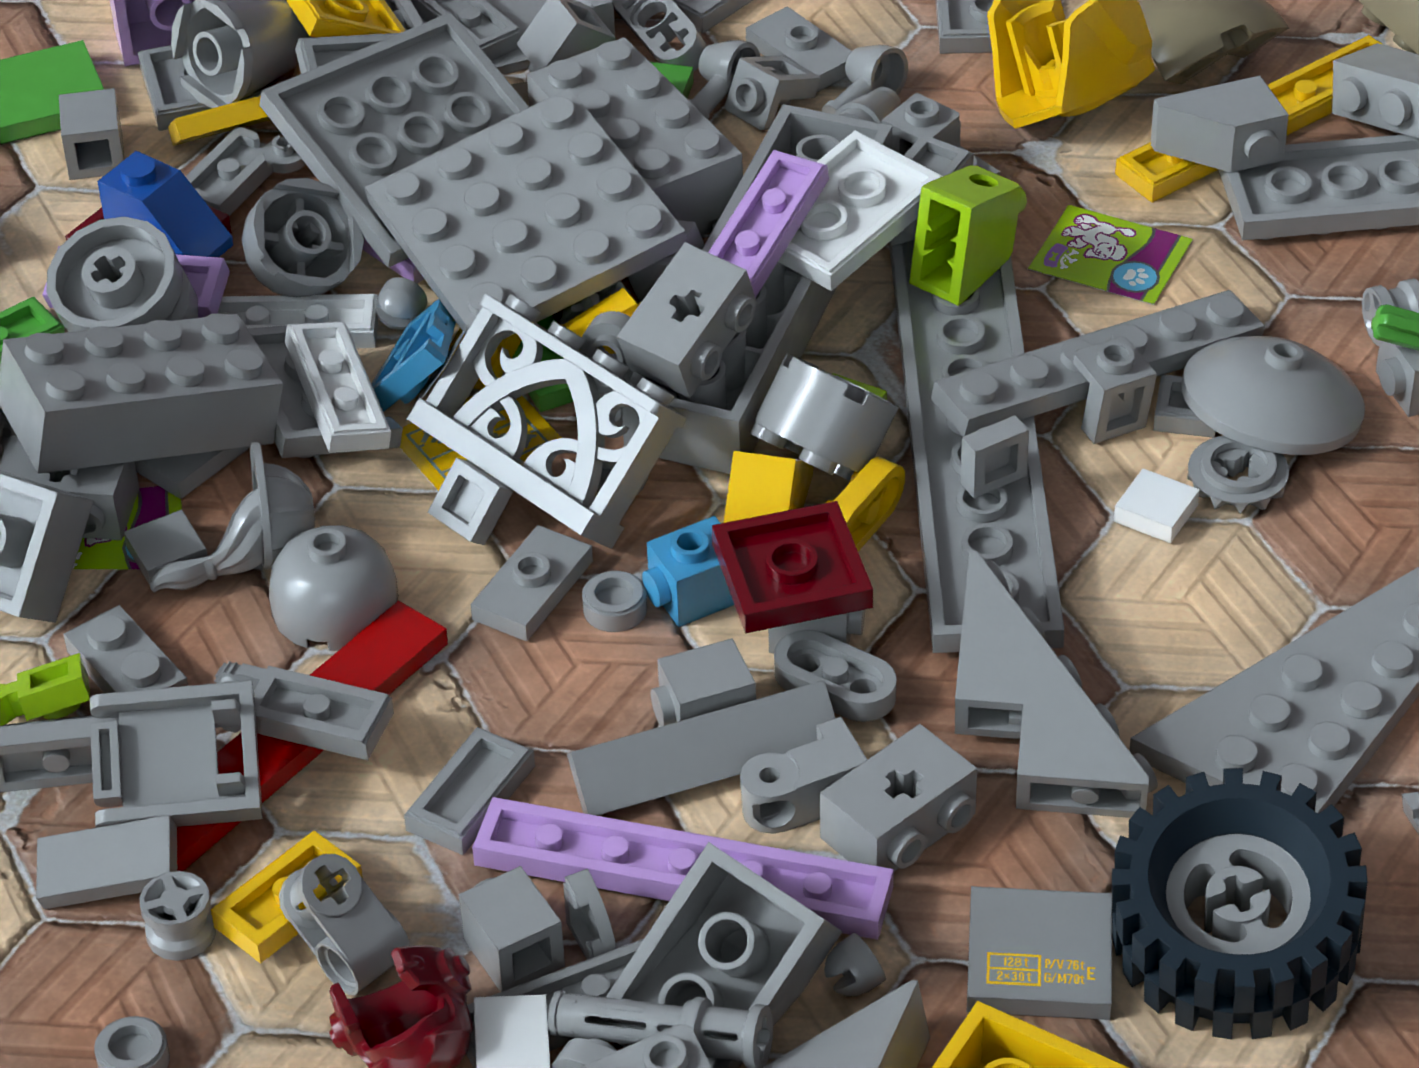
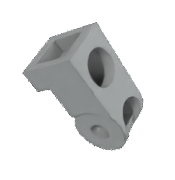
(785, 788)

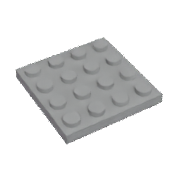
(389, 110)
(526, 212)

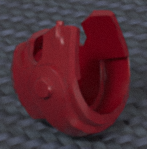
(413, 1021)

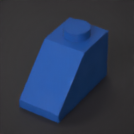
(166, 199)

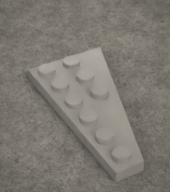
(1307, 708)

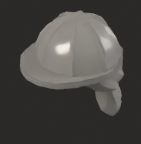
(257, 531)

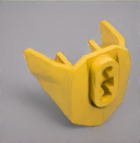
(1064, 64)

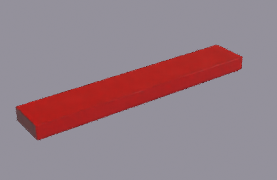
(373, 660)

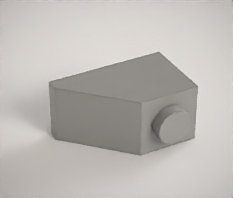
(1222, 125)

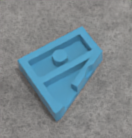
(415, 356)

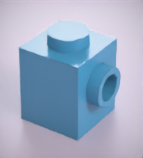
(686, 574)

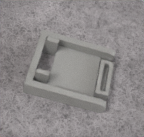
(167, 756)

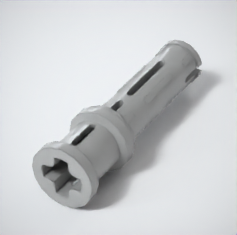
(579, 1017)

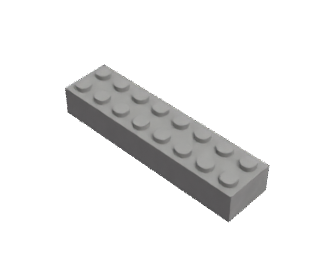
(784, 317)

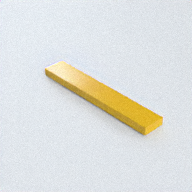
(1303, 94)

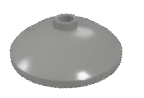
(1273, 395)

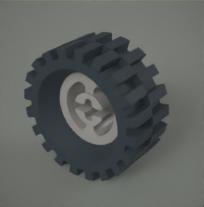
(1229, 847)

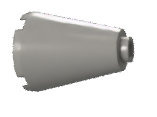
(234, 45)

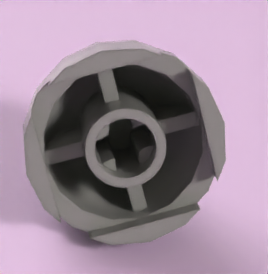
(301, 239)
(330, 585)

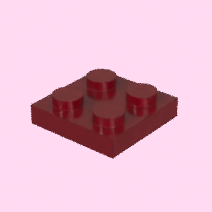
(792, 567)

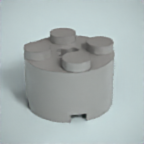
(823, 418)

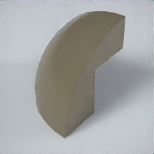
(1200, 32)

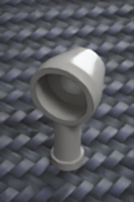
(718, 67)
(869, 69)

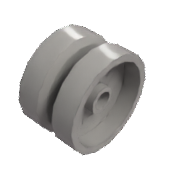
(118, 277)

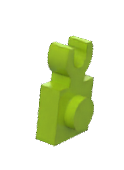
(46, 691)

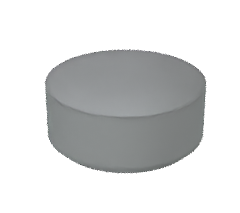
(614, 601)
(132, 1044)

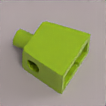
(964, 231)

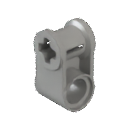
(347, 928)

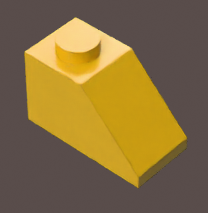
(765, 485)

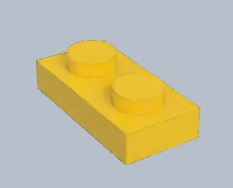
(253, 912)

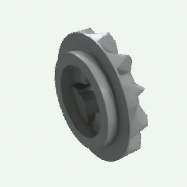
(1225, 457)

